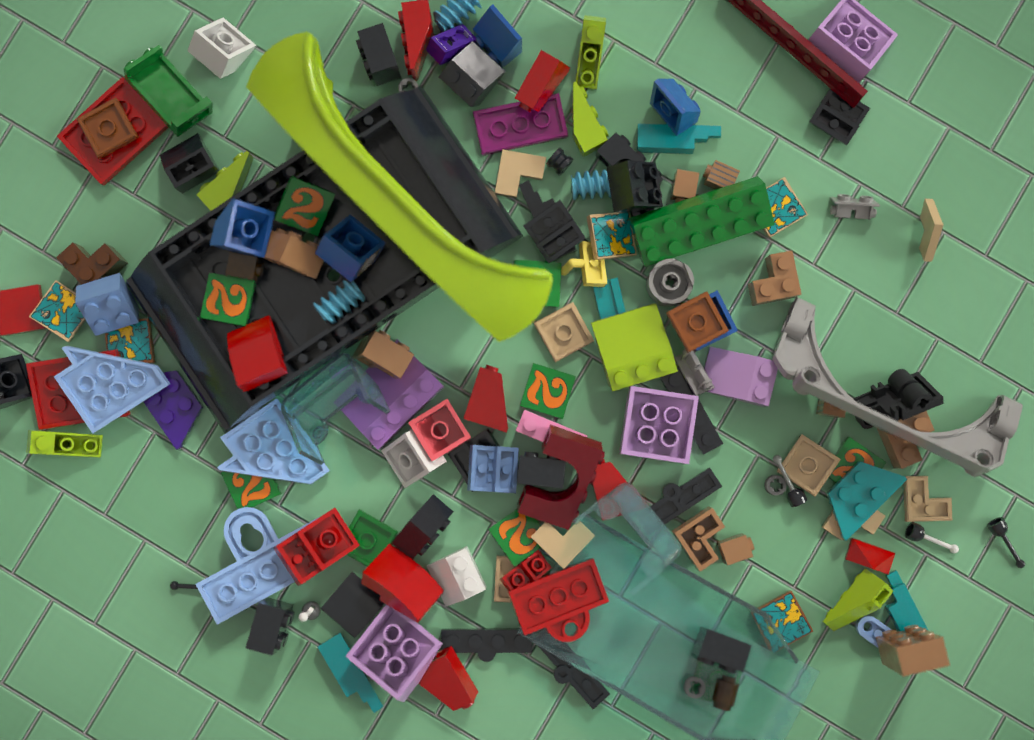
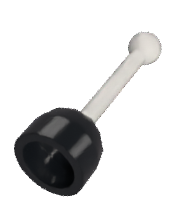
(916, 532)

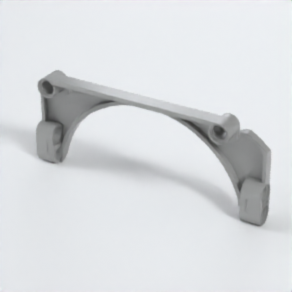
(974, 447)

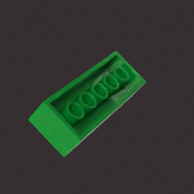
(702, 221)

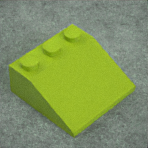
(633, 347)

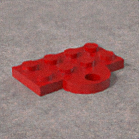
(559, 600)

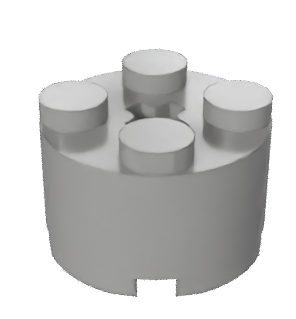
(674, 271)

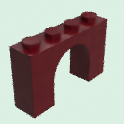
(562, 506)

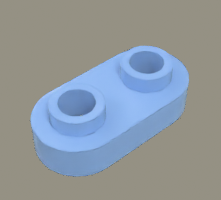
(875, 630)

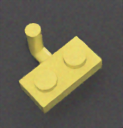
(592, 270)

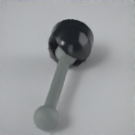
(795, 496)

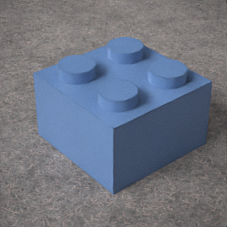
(107, 304)

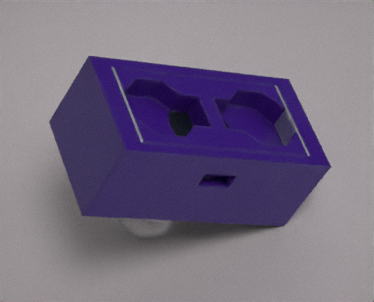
(449, 43)

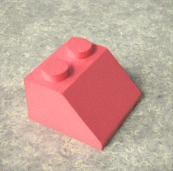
(439, 430)

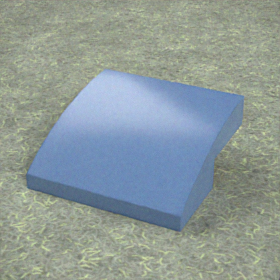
(493, 469)

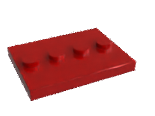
(143, 119)
(49, 399)

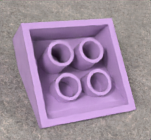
(853, 38)

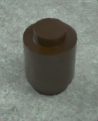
(725, 692)

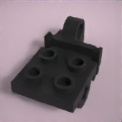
(901, 397)

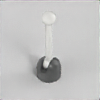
(310, 613)

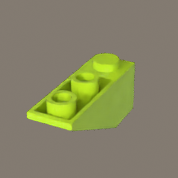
(590, 51)
(586, 129)
(227, 183)
(64, 443)
(862, 598)

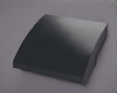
(838, 117)
(554, 231)
(460, 455)
(352, 605)

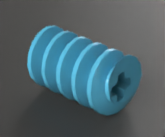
(454, 12)
(590, 184)
(339, 302)

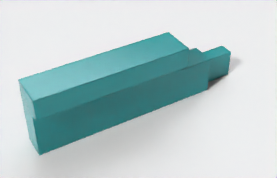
(661, 139)
(609, 299)
(903, 609)
(347, 673)

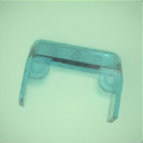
(322, 397)
(661, 542)

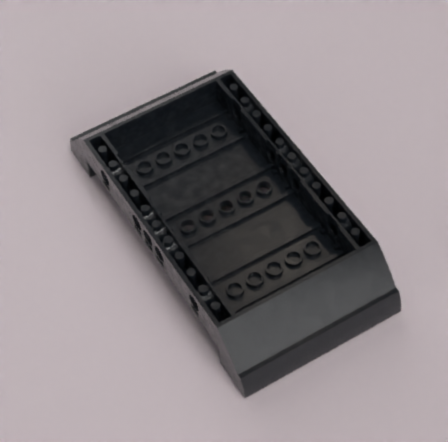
(422, 155)

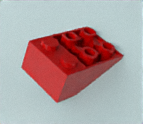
(418, 29)

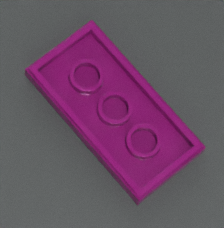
(514, 127)

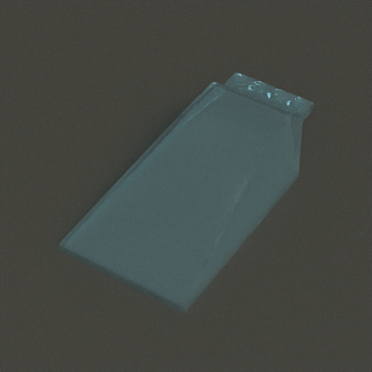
(647, 641)

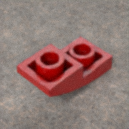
(526, 571)

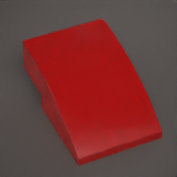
(255, 354)
(316, 546)
(402, 583)

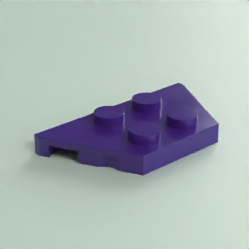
(175, 408)

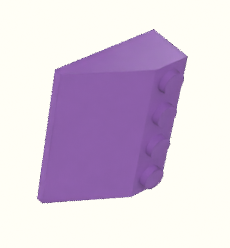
(404, 399)

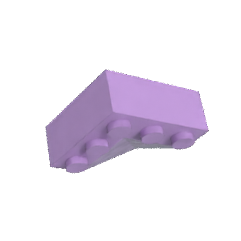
(658, 424)
(395, 652)

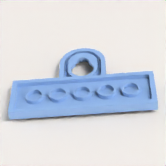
(255, 572)

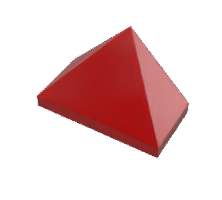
(869, 556)

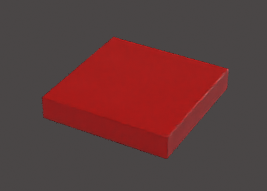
(16, 308)

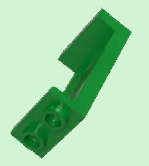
(167, 91)

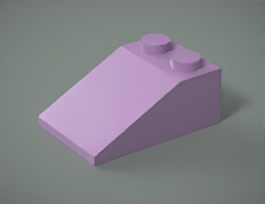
(741, 376)

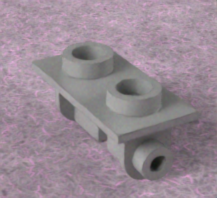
(845, 204)
(694, 372)

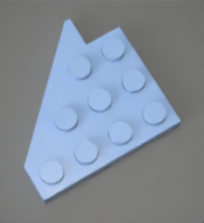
(107, 385)

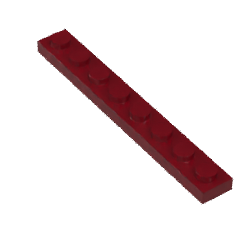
(802, 50)

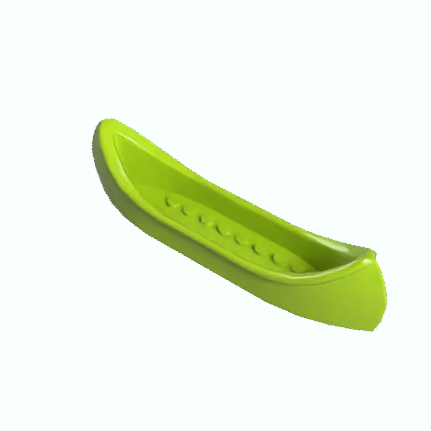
(296, 94)

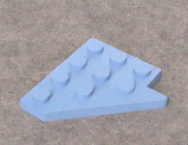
(267, 450)

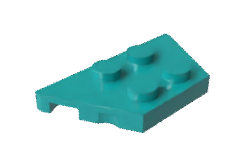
(861, 495)

